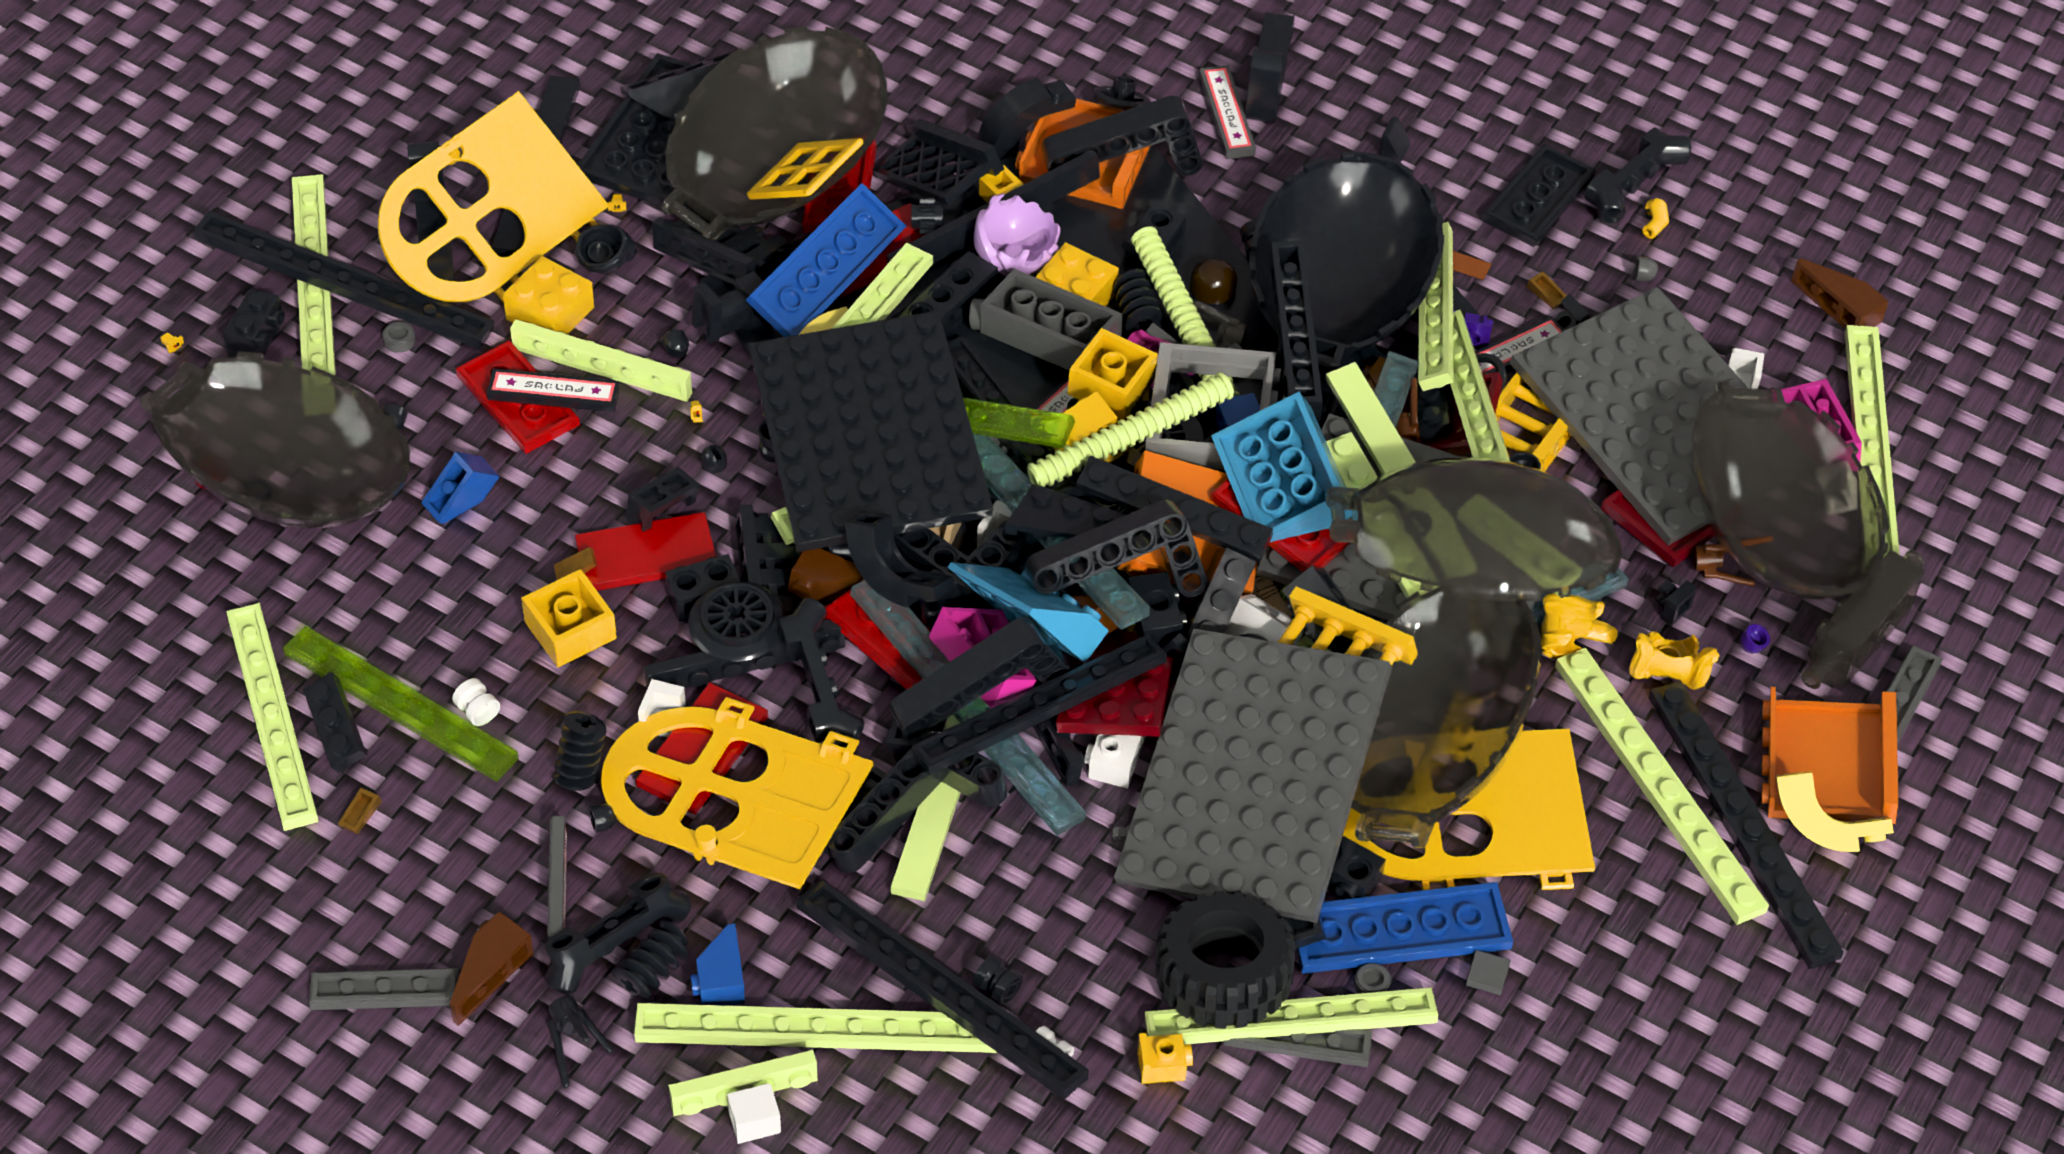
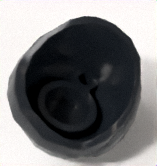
(604, 248)

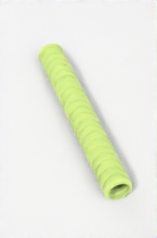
(1172, 291)
(1133, 429)

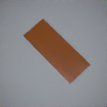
(1470, 265)

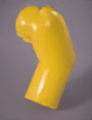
(1659, 219)

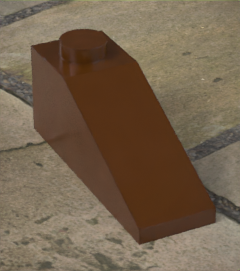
(1840, 295)
(491, 959)

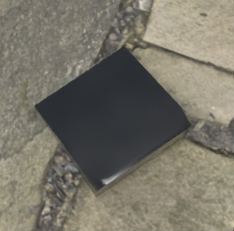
(1394, 141)

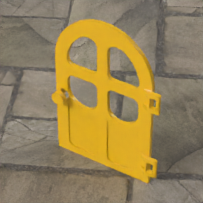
(524, 174)
(781, 814)
(1533, 820)

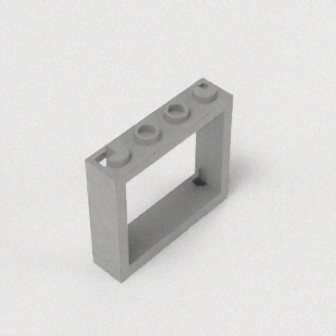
(1208, 362)

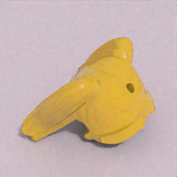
(1569, 619)
(1672, 659)

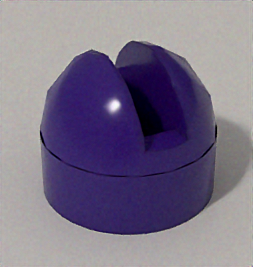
(1754, 639)

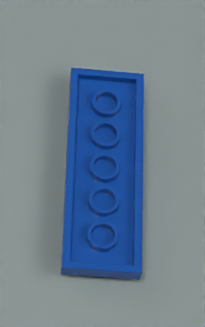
(826, 262)
(1409, 928)

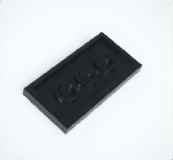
(1538, 195)

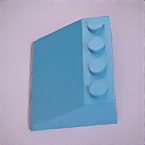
(1281, 468)
(1072, 628)

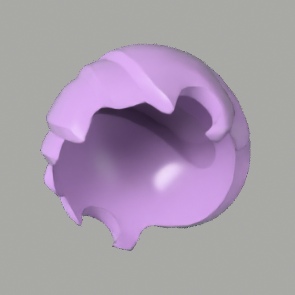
(1015, 235)

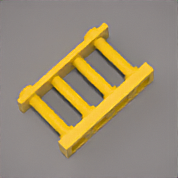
(1553, 435)
(1343, 621)

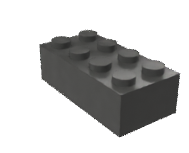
(1044, 318)

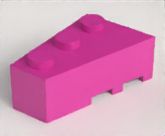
(1821, 397)
(963, 628)

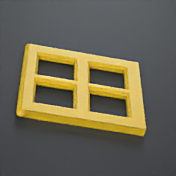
(819, 150)

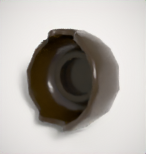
(1213, 281)

